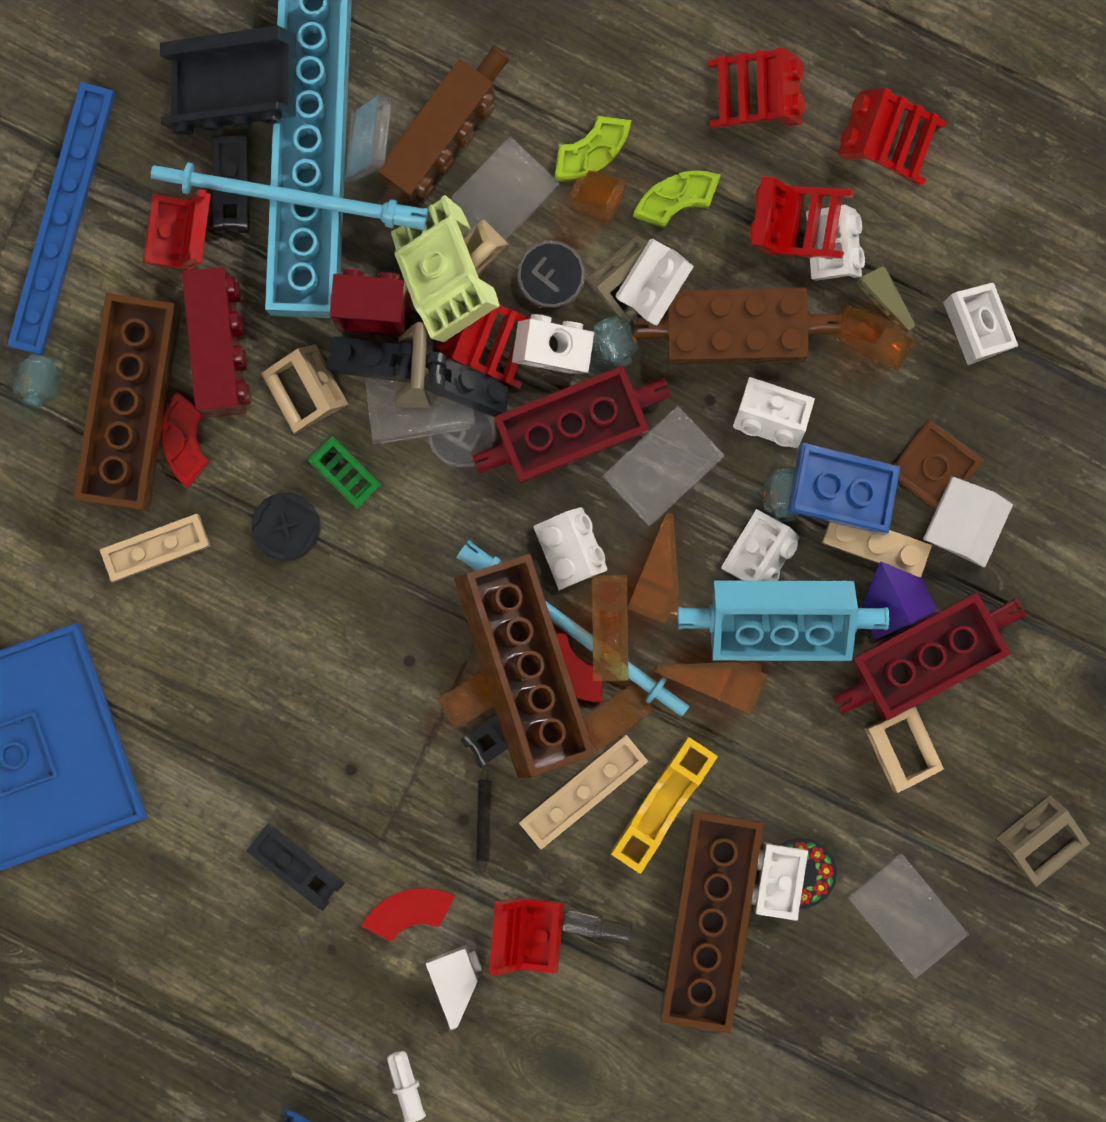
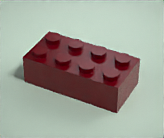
(215, 342)

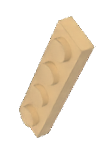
(583, 792)

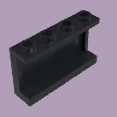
(231, 79)

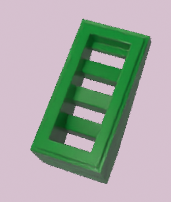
(329, 443)

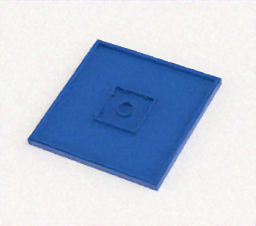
(58, 750)

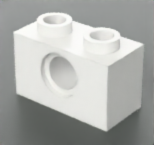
(534, 350)

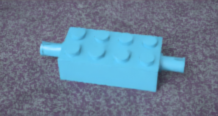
(783, 620)

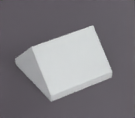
(980, 323)
(968, 521)

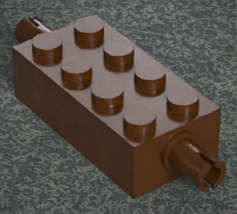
(440, 131)
(738, 326)

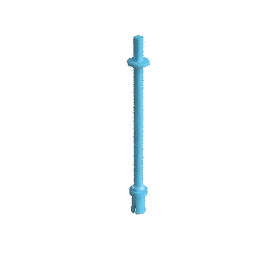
(390, 212)
(479, 559)

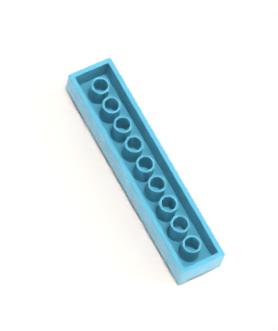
(310, 158)

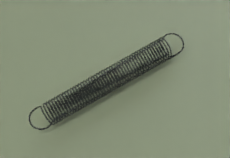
(479, 814)

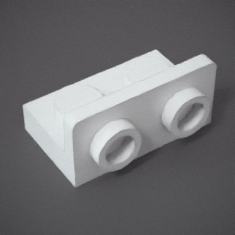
(846, 240)
(654, 281)
(773, 413)
(761, 549)
(779, 881)

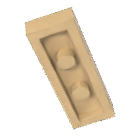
(155, 548)
(891, 548)

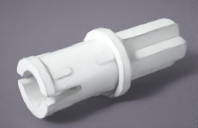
(405, 1086)

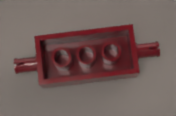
(571, 425)
(929, 656)

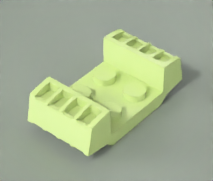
(442, 272)

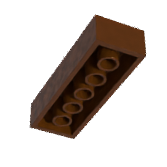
(127, 402)
(524, 667)
(711, 921)

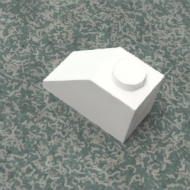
(454, 980)

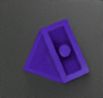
(902, 594)

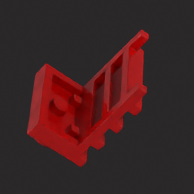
(777, 88)
(873, 128)
(779, 219)
(176, 231)
(469, 343)
(526, 936)

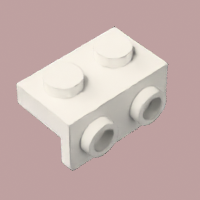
(570, 547)

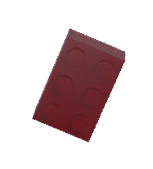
(370, 303)

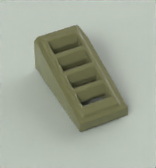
(884, 295)

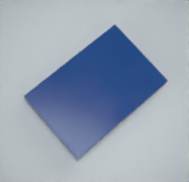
(844, 489)

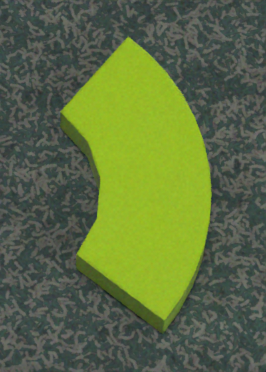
(593, 151)
(676, 194)

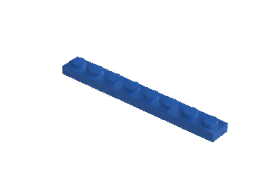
(61, 219)

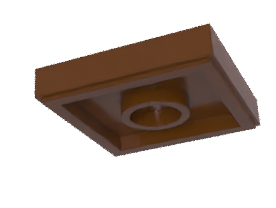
(932, 461)

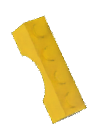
(663, 804)

